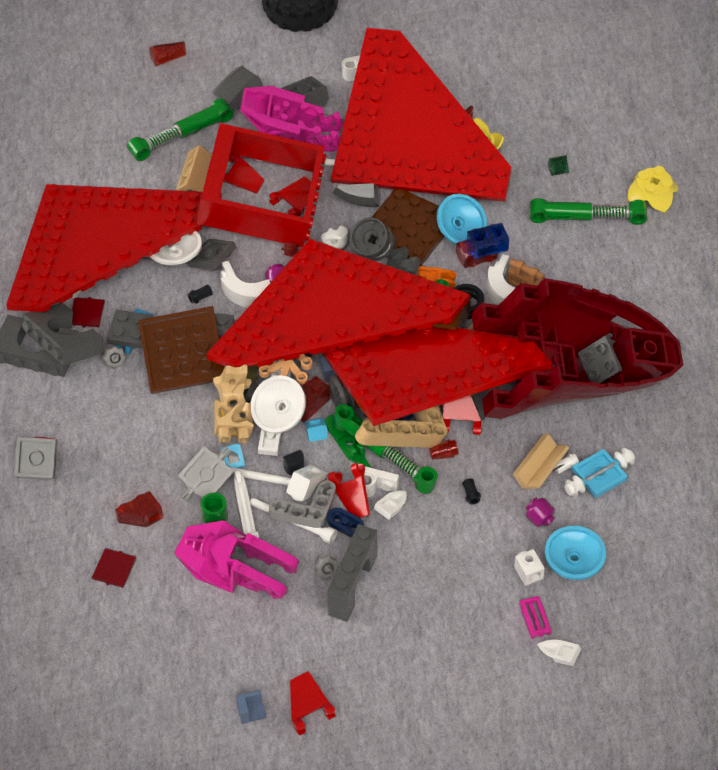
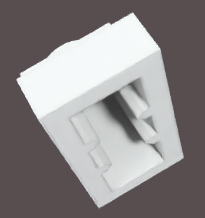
(305, 482)

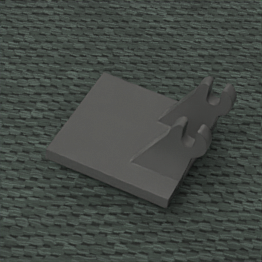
(600, 360)

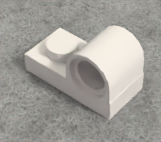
(349, 68)
(380, 479)

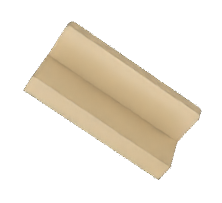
(195, 170)
(539, 463)

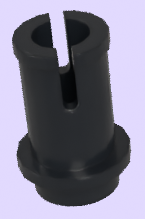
(199, 294)
(472, 494)

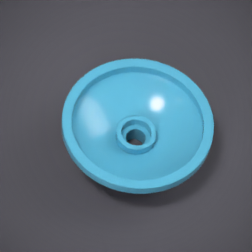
(463, 211)
(577, 544)

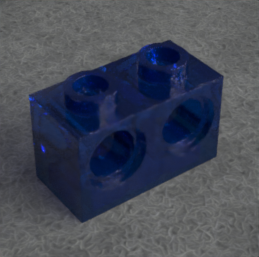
(487, 240)

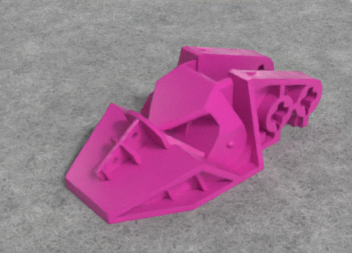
(288, 116)
(207, 555)

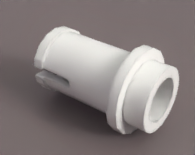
(567, 463)

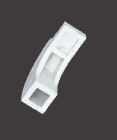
(496, 285)
(237, 290)

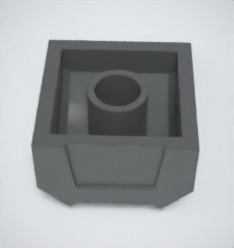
(233, 85)
(314, 91)
(359, 194)

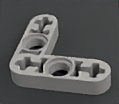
(312, 511)

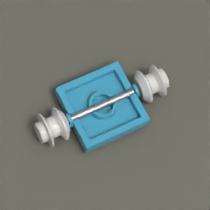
(599, 473)

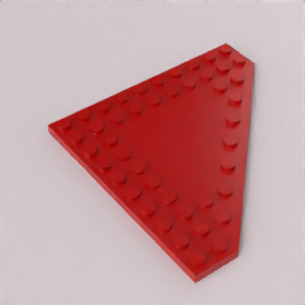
(411, 130)
(92, 234)
(329, 302)
(429, 368)

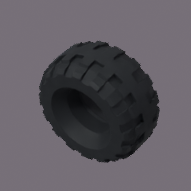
(299, 14)

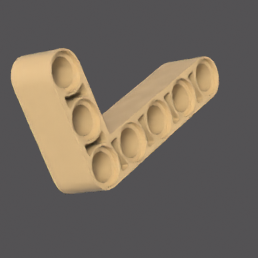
(424, 433)

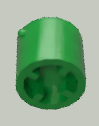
(213, 508)

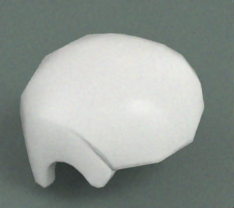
(336, 238)

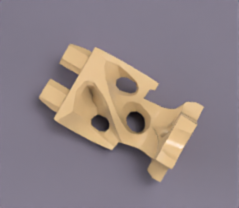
(231, 387)

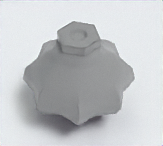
(114, 356)
(326, 567)

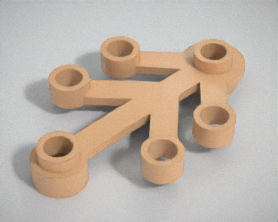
(288, 365)

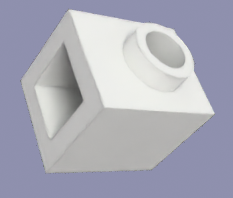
(529, 567)

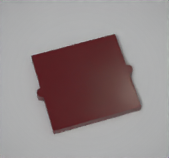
(87, 312)
(114, 568)

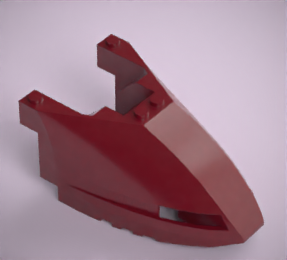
(563, 322)

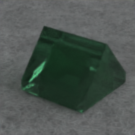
(558, 165)

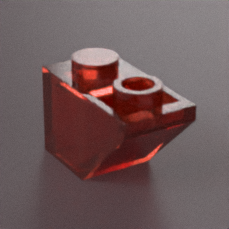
(140, 511)

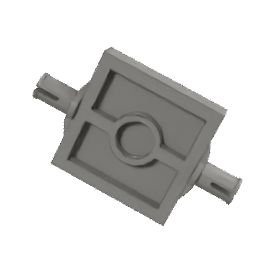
(205, 473)

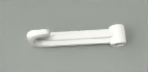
(244, 504)

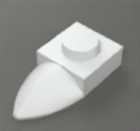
(391, 504)
(560, 651)

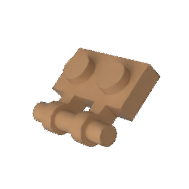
(517, 275)

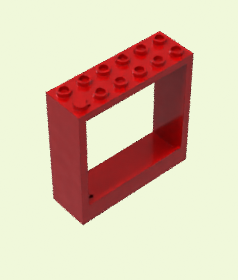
(251, 219)

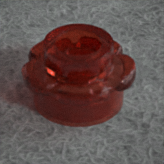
(290, 249)

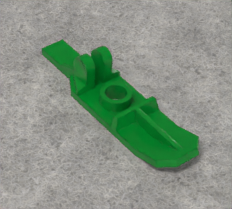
(353, 452)

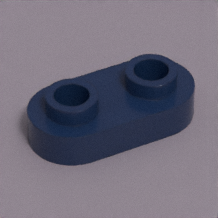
(346, 522)

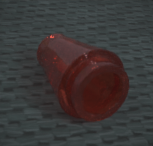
(444, 450)

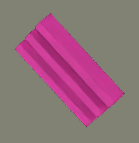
(533, 633)

